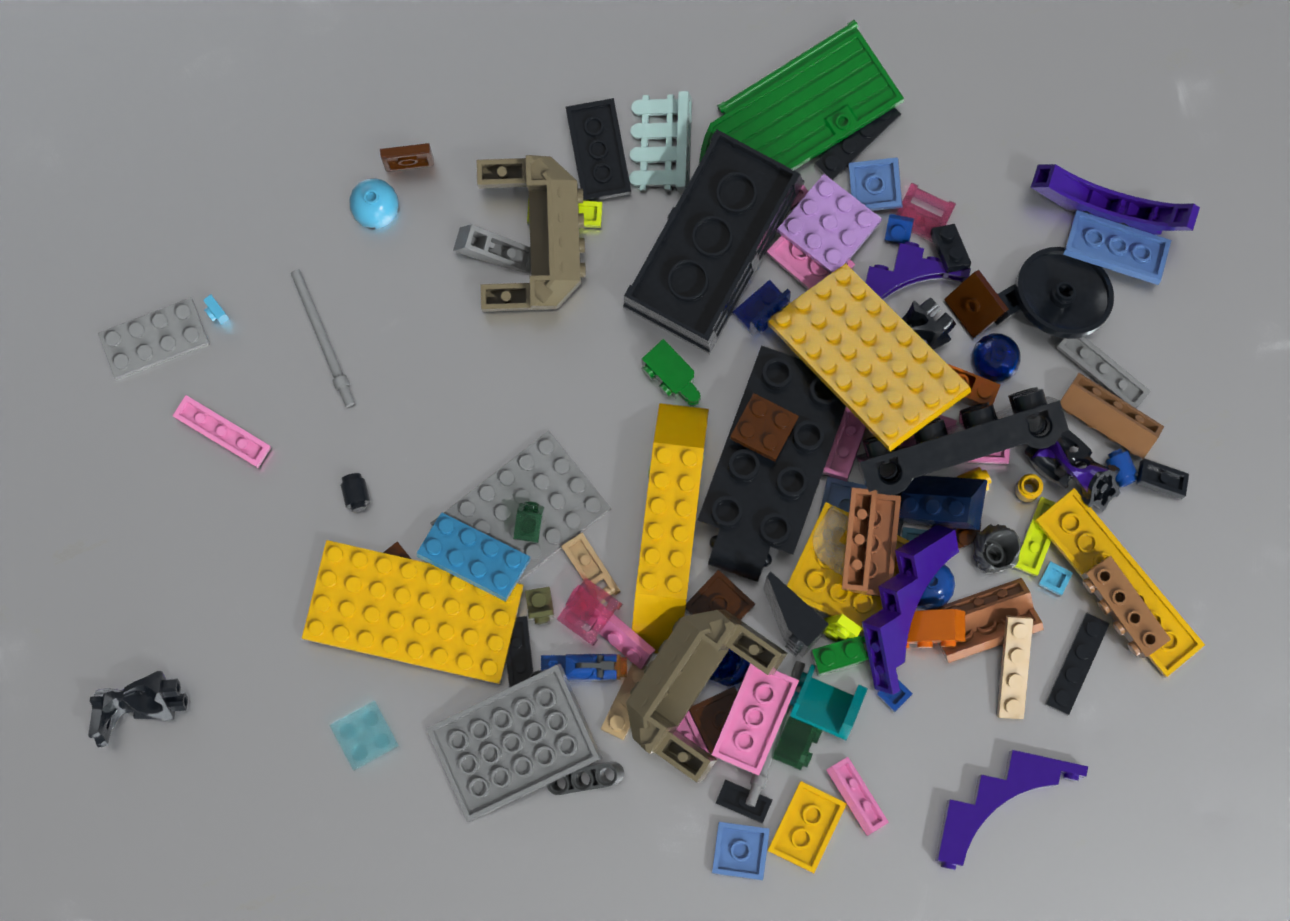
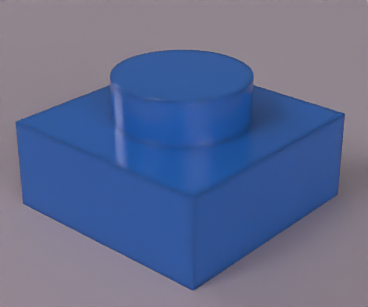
(899, 228)
(896, 700)

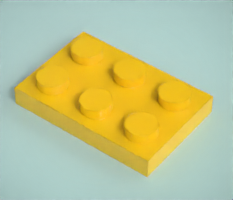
(807, 827)

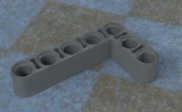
(596, 773)

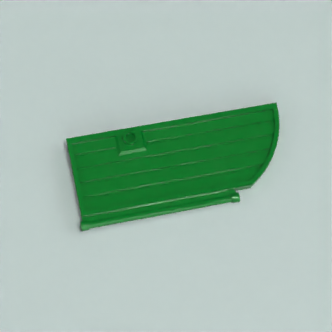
(810, 101)

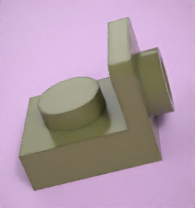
(539, 605)

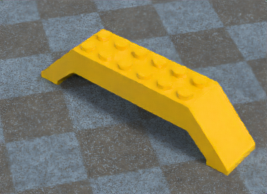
(669, 521)

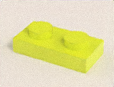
(841, 628)

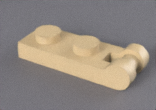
(588, 563)

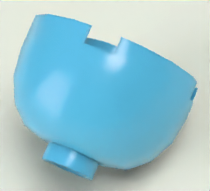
(374, 203)

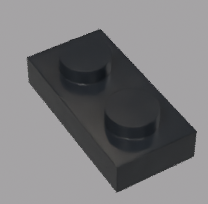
(950, 248)
(1162, 478)
(734, 798)

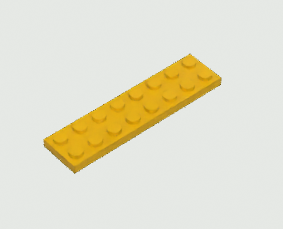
(1086, 541)

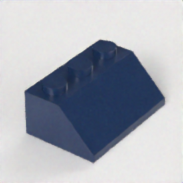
(944, 502)

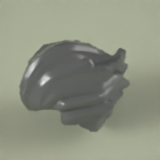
(996, 548)

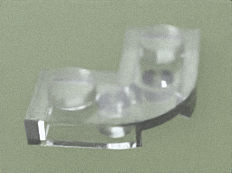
(827, 539)

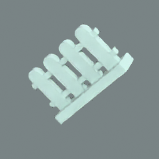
(668, 154)

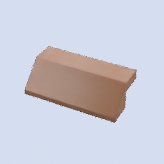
(870, 541)
(987, 615)

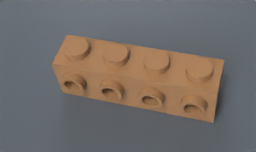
(1111, 416)
(1125, 607)

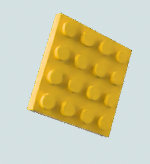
(822, 586)

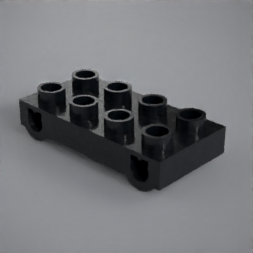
(978, 436)

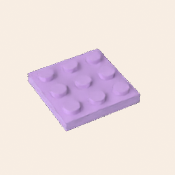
(829, 224)

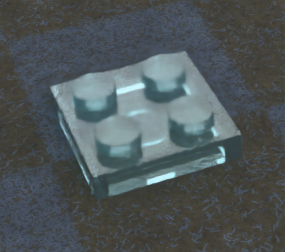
(364, 735)

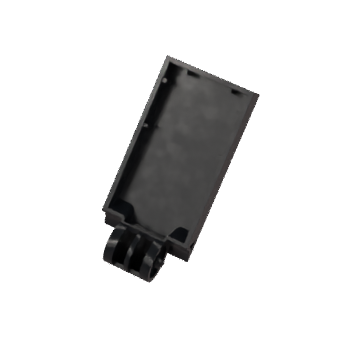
(763, 500)

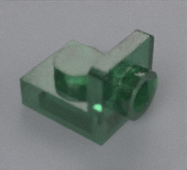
(528, 521)

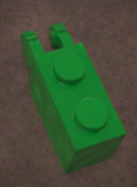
(672, 372)
(839, 655)

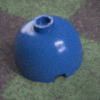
(938, 590)

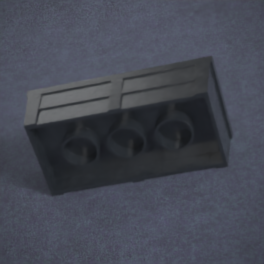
(713, 242)

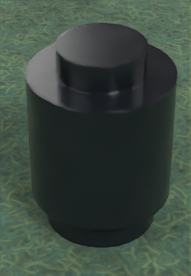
(355, 492)

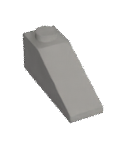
(492, 248)

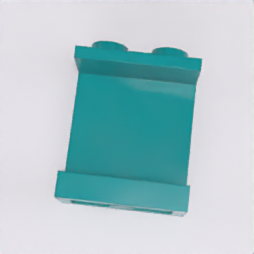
(826, 705)

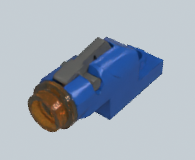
(588, 666)

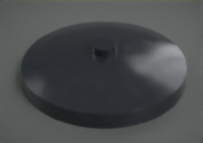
(1063, 294)

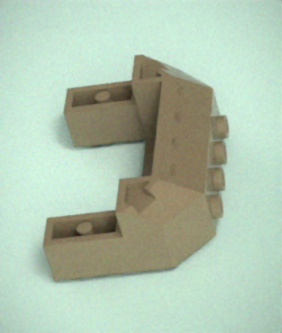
(553, 233)
(680, 675)

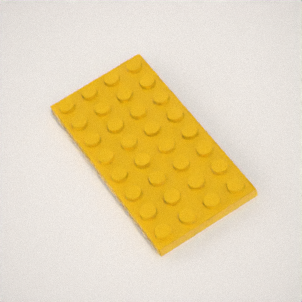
(869, 357)
(409, 613)

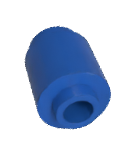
(1127, 471)

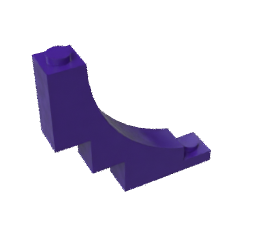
(889, 628)
(1022, 774)

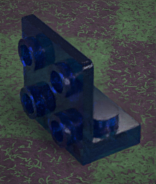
(760, 306)

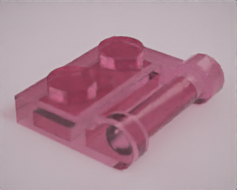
(924, 219)
(583, 606)

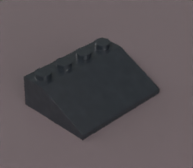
(796, 620)

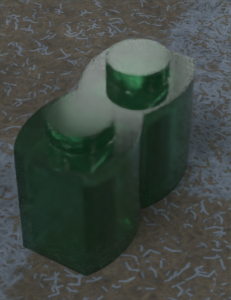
(795, 744)

